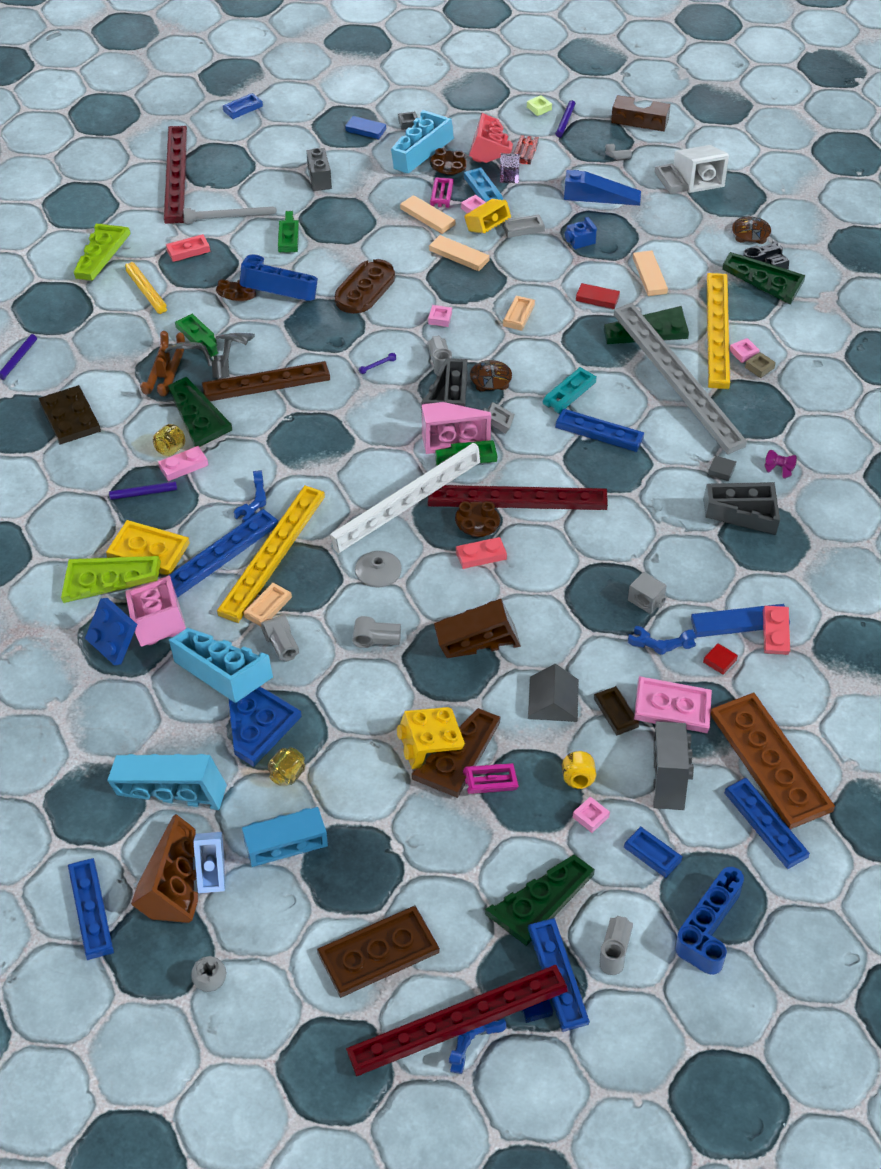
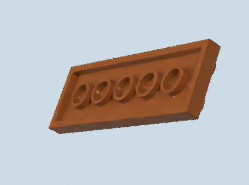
(772, 761)

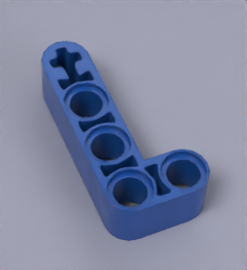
(276, 280)
(713, 915)

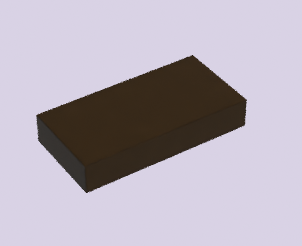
(616, 710)

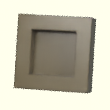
(760, 364)

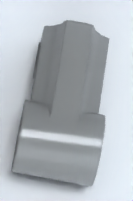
(438, 351)
(369, 632)
(279, 634)
(615, 945)

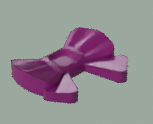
(787, 463)

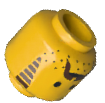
(579, 769)

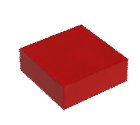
(720, 658)

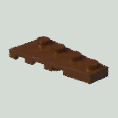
(445, 768)

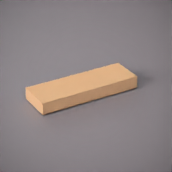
(427, 214)
(459, 253)
(650, 273)

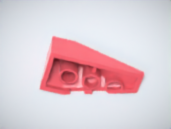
(489, 140)

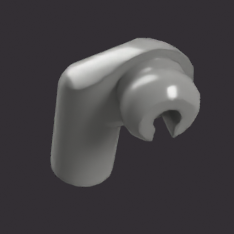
(617, 154)

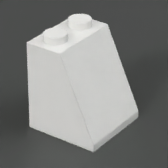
(702, 167)

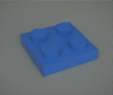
(111, 631)

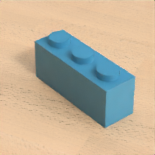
(284, 836)

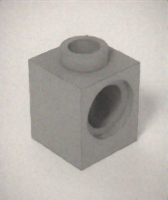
(647, 593)

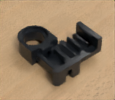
(770, 252)

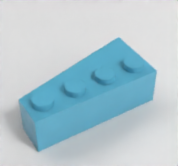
(169, 778)

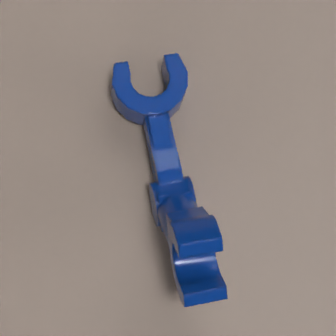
(259, 500)
(686, 640)
(458, 1057)

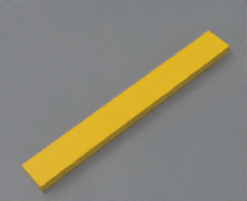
(718, 331)
(270, 554)

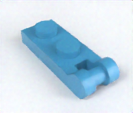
(482, 185)

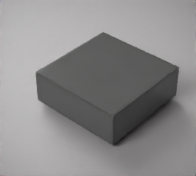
(406, 119)
(722, 468)

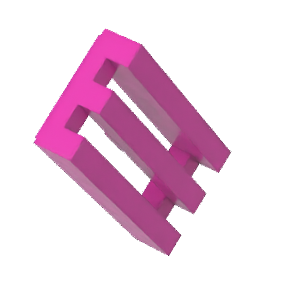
(440, 200)
(492, 787)

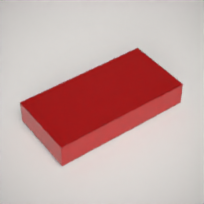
(597, 296)

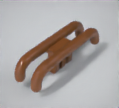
(164, 366)

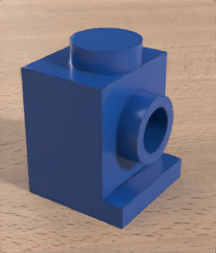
(581, 233)

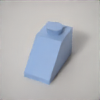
(209, 862)

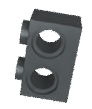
(319, 169)

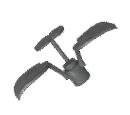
(220, 364)

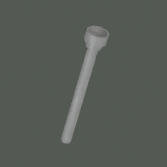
(191, 216)

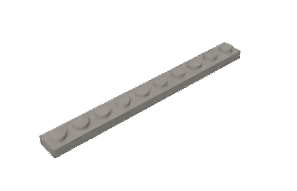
(680, 379)

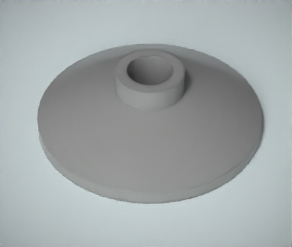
(378, 569)

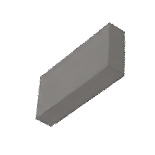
(671, 178)
(523, 226)

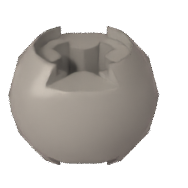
(211, 965)

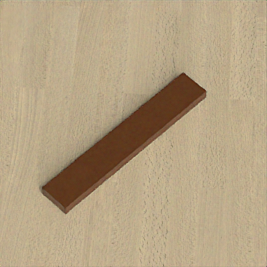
(266, 381)

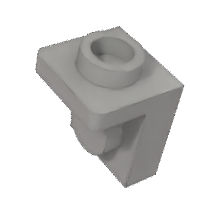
(500, 417)

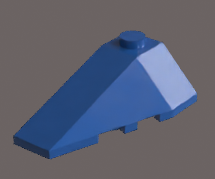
(594, 188)

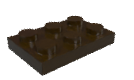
(69, 414)

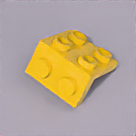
(428, 732)

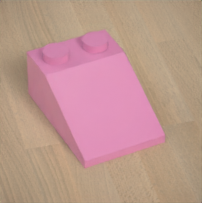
(451, 424)
(155, 611)

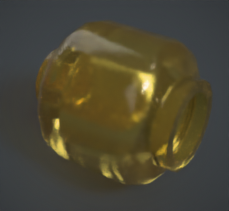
(168, 440)
(286, 766)

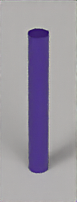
(566, 116)
(17, 356)
(143, 490)

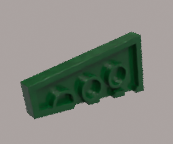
(772, 279)
(668, 323)
(198, 414)
(541, 898)

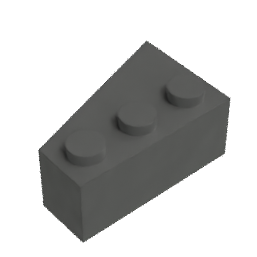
(449, 384)
(743, 505)
(672, 765)

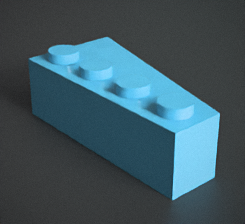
(421, 141)
(220, 664)

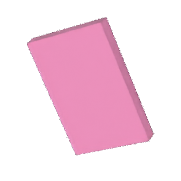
(673, 703)

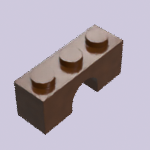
(652, 117)

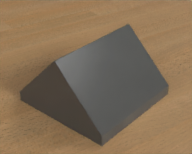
(553, 695)

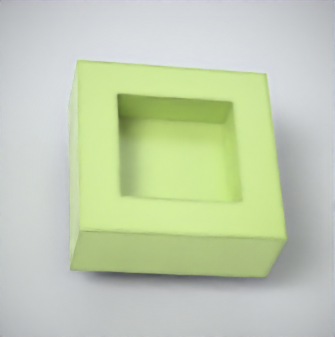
(539, 105)

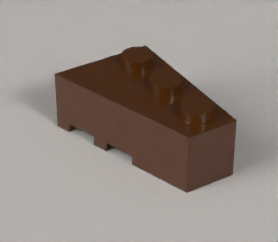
(477, 629)

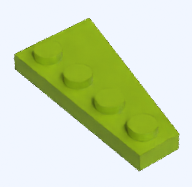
(102, 247)
(103, 575)

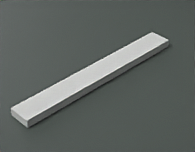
(405, 498)

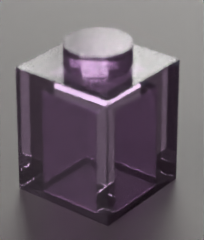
(509, 168)

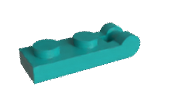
(569, 390)

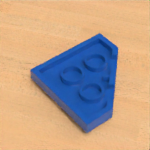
(259, 723)

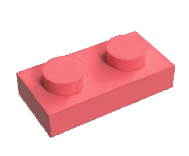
(188, 248)
(481, 552)
(776, 630)

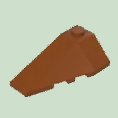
(168, 881)

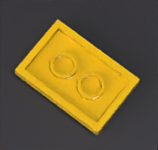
(142, 540)

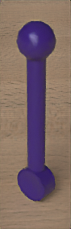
(391, 357)

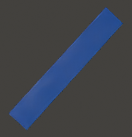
(222, 551)

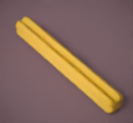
(145, 287)

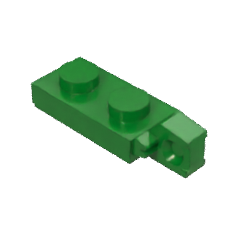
(288, 233)
(196, 331)
(486, 451)

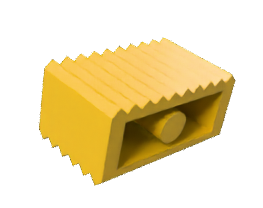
(487, 216)

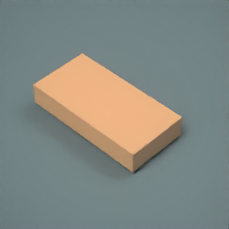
(518, 313)
(267, 604)

